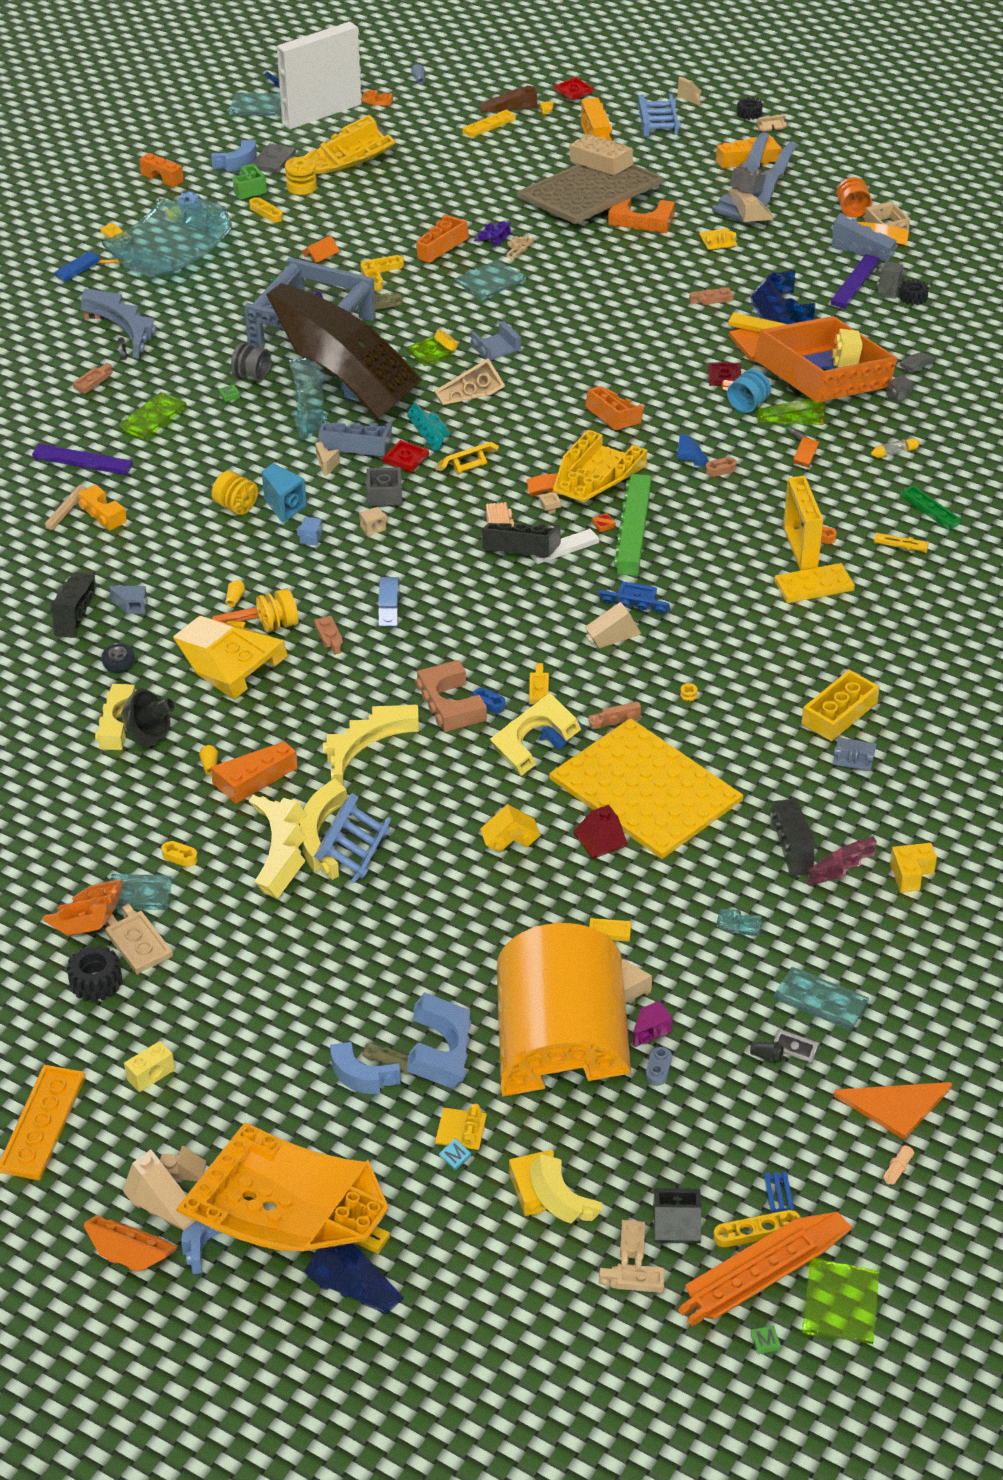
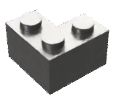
(748, 180)
(891, 278)

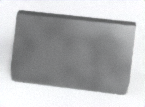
(797, 1046)

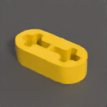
(446, 340)
(179, 854)

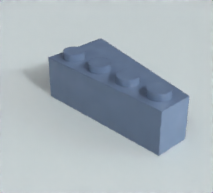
(861, 239)
(356, 438)

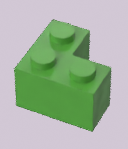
(249, 183)

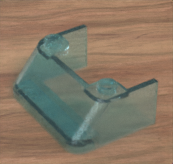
(308, 397)

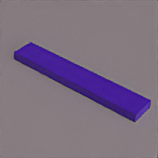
(855, 281)
(82, 459)

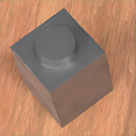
(899, 388)

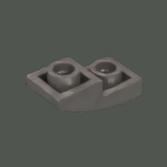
(916, 362)

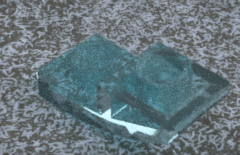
(733, 921)

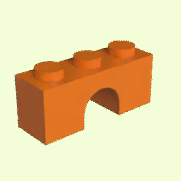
(153, 165)

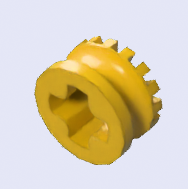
(688, 692)

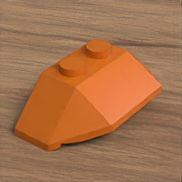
(127, 1244)

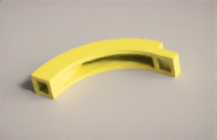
(318, 808)

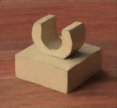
(550, 501)

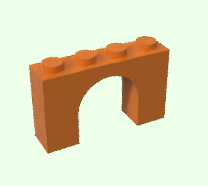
(656, 221)

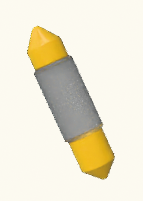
(895, 448)

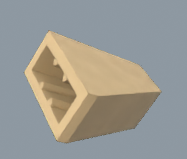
(612, 627)

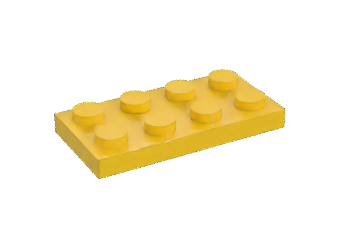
(814, 583)

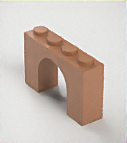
(449, 713)

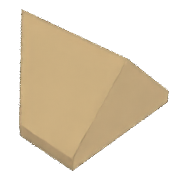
(688, 91)

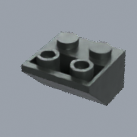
(677, 1215)

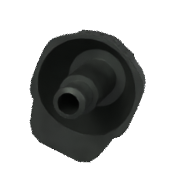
(147, 716)

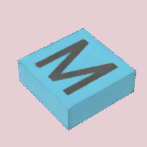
(455, 1154)

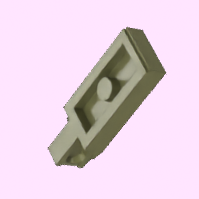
(385, 300)
(387, 1056)

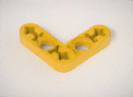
(378, 265)

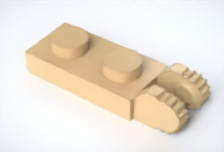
(632, 1242)

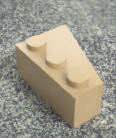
(635, 982)

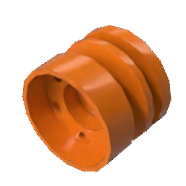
(853, 197)

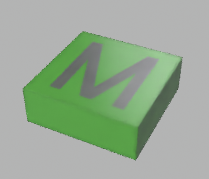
(229, 393)
(765, 1340)

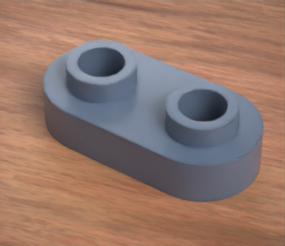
(659, 1061)

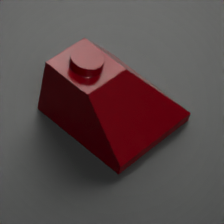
(601, 832)

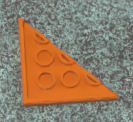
(895, 1107)

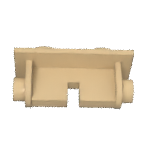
(765, 123)

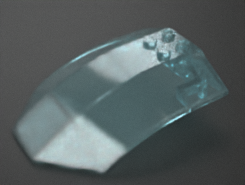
(170, 236)

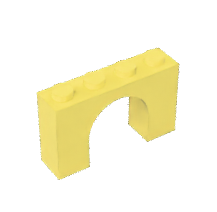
(545, 712)

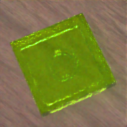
(429, 351)

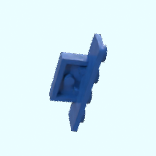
(635, 595)

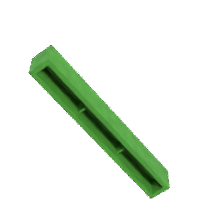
(632, 525)

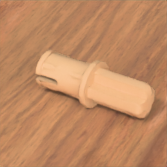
(898, 1165)

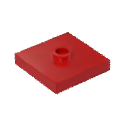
(573, 88)
(405, 455)

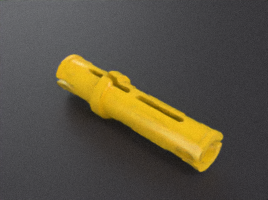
(907, 543)

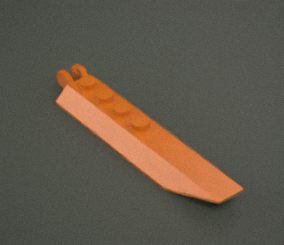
(762, 1265)

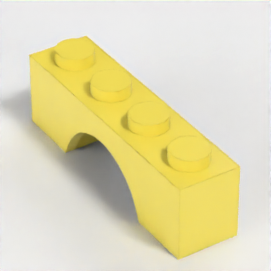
(112, 732)

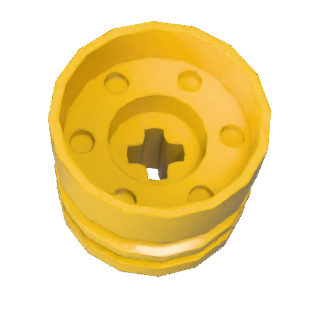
(300, 175)
(234, 492)
(279, 609)

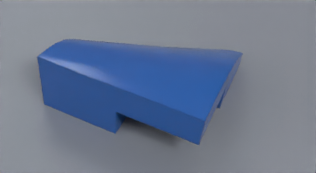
(690, 450)

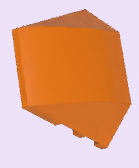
(88, 910)

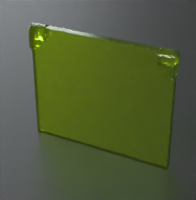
(841, 1301)

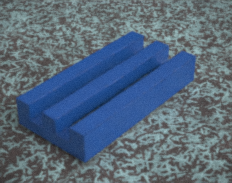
(777, 1178)

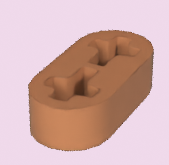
(721, 466)

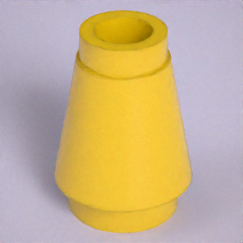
(234, 592)
(208, 757)

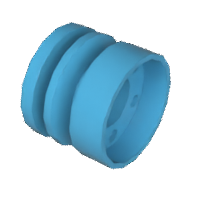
(749, 390)

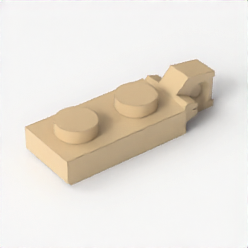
(632, 1278)

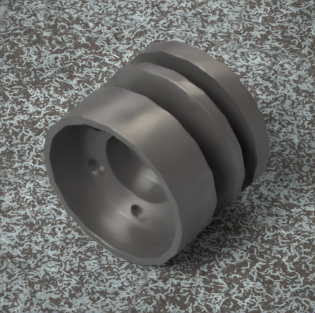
(251, 362)

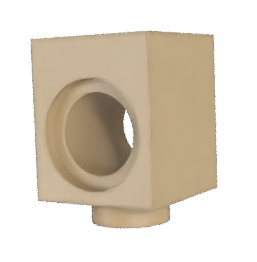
(373, 521)

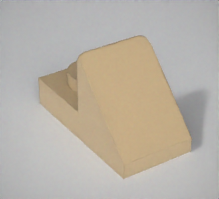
(327, 459)
(185, 1165)

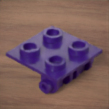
(495, 232)

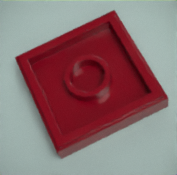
(723, 371)

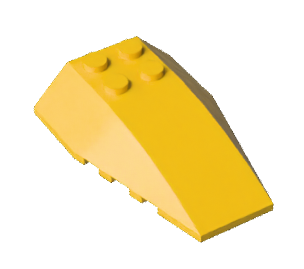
(351, 147)

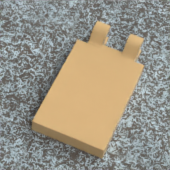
(137, 940)

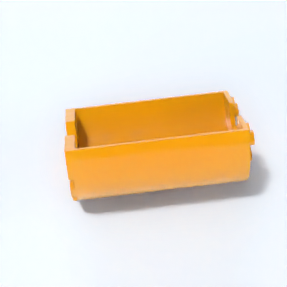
(560, 1006)

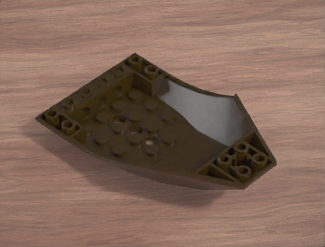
(332, 340)

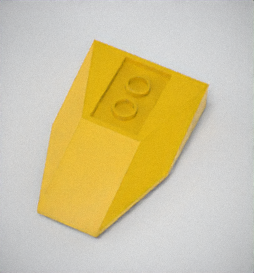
(593, 468)
(227, 652)

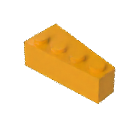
(737, 152)

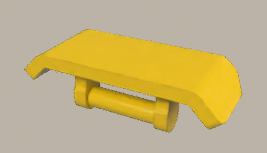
(487, 447)

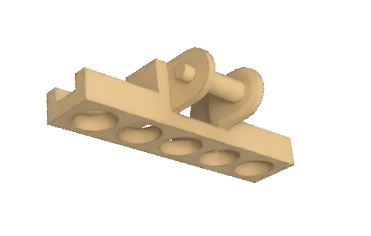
(518, 243)

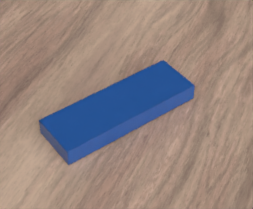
(77, 266)

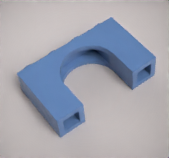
(453, 1024)

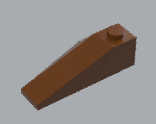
(516, 99)

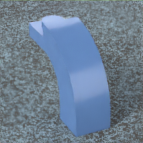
(235, 160)
(388, 601)
(360, 1076)
(193, 1242)

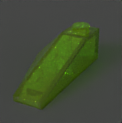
(796, 412)

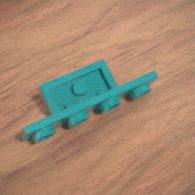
(429, 426)

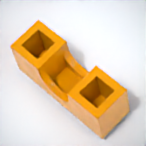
(94, 502)

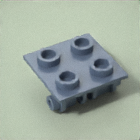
(854, 754)

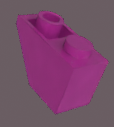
(651, 1023)

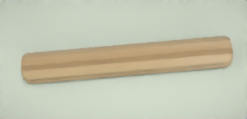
(64, 508)

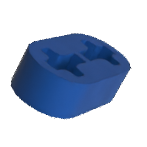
(494, 702)

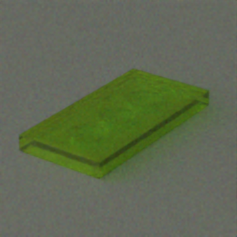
(152, 415)

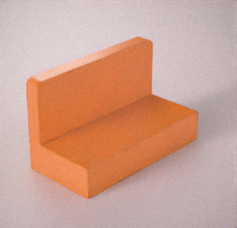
(321, 249)

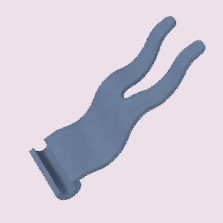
(726, 204)

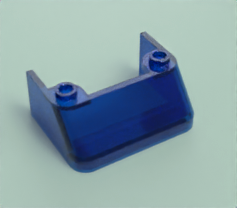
(772, 307)

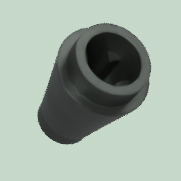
(767, 1050)

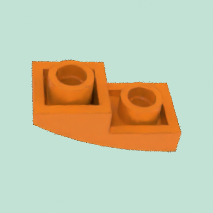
(373, 97)
(805, 452)
(541, 484)

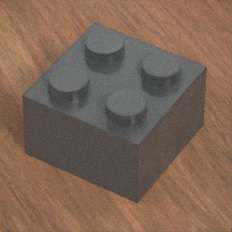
(384, 486)

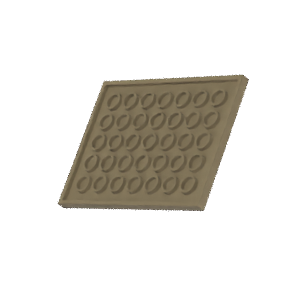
(586, 191)

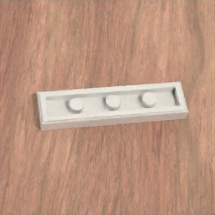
(571, 544)

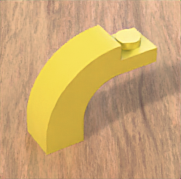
(556, 1196)

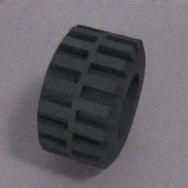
(98, 961)

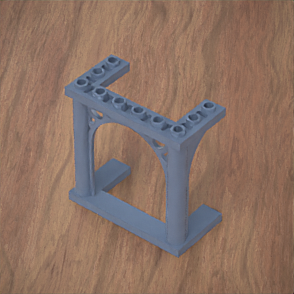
(261, 312)

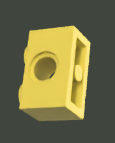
(149, 1066)

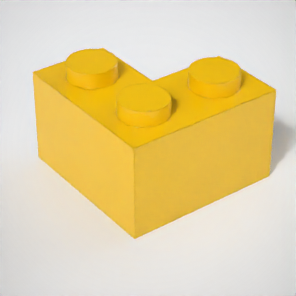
(507, 826)
(910, 863)

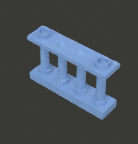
(646, 119)
(334, 835)

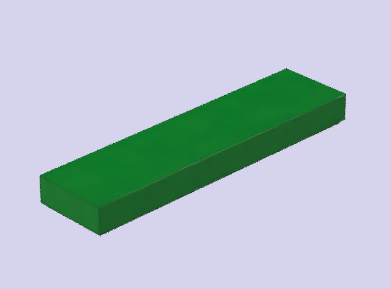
(930, 507)

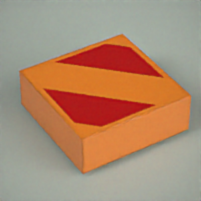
(603, 522)

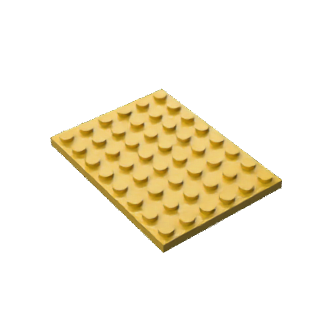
(649, 786)

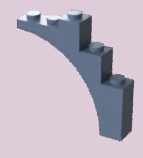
(126, 316)

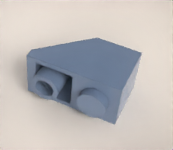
(129, 598)

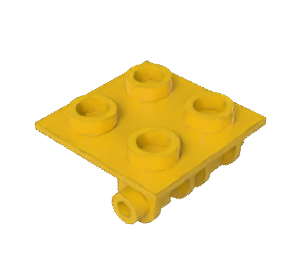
(718, 238)
(462, 1125)

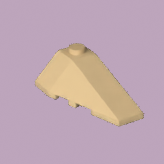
(750, 206)
(474, 383)
(155, 1190)

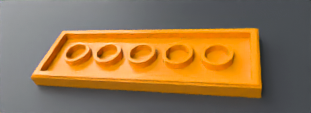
(41, 1122)

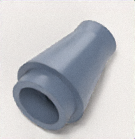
(419, 73)

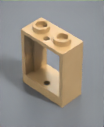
(889, 210)

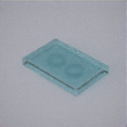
(144, 891)

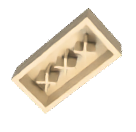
(601, 154)

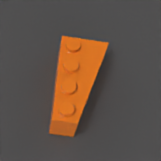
(442, 238)
(253, 771)

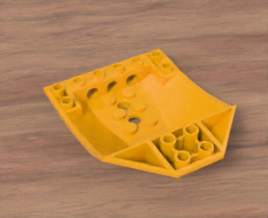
(315, 1195)

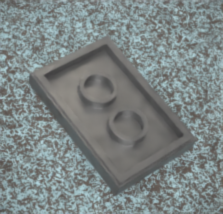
(273, 158)

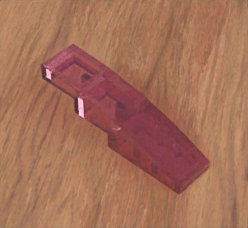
(837, 863)

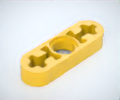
(266, 210)

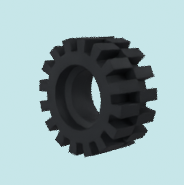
(749, 108)
(914, 292)

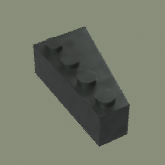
(521, 539)
(72, 604)
(794, 836)

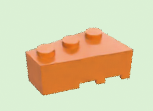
(612, 409)

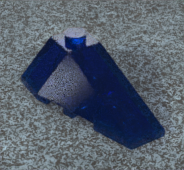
(352, 1275)

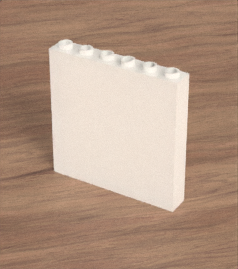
(319, 75)

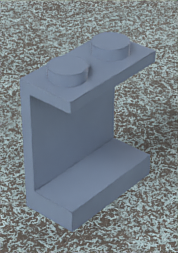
(497, 345)

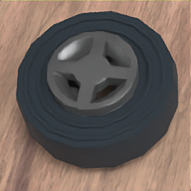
(118, 658)

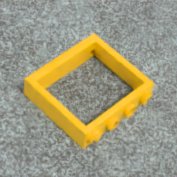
(802, 507)

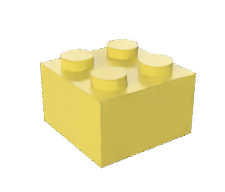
(847, 348)

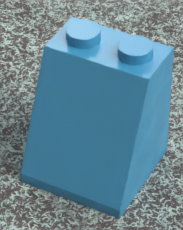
(283, 491)

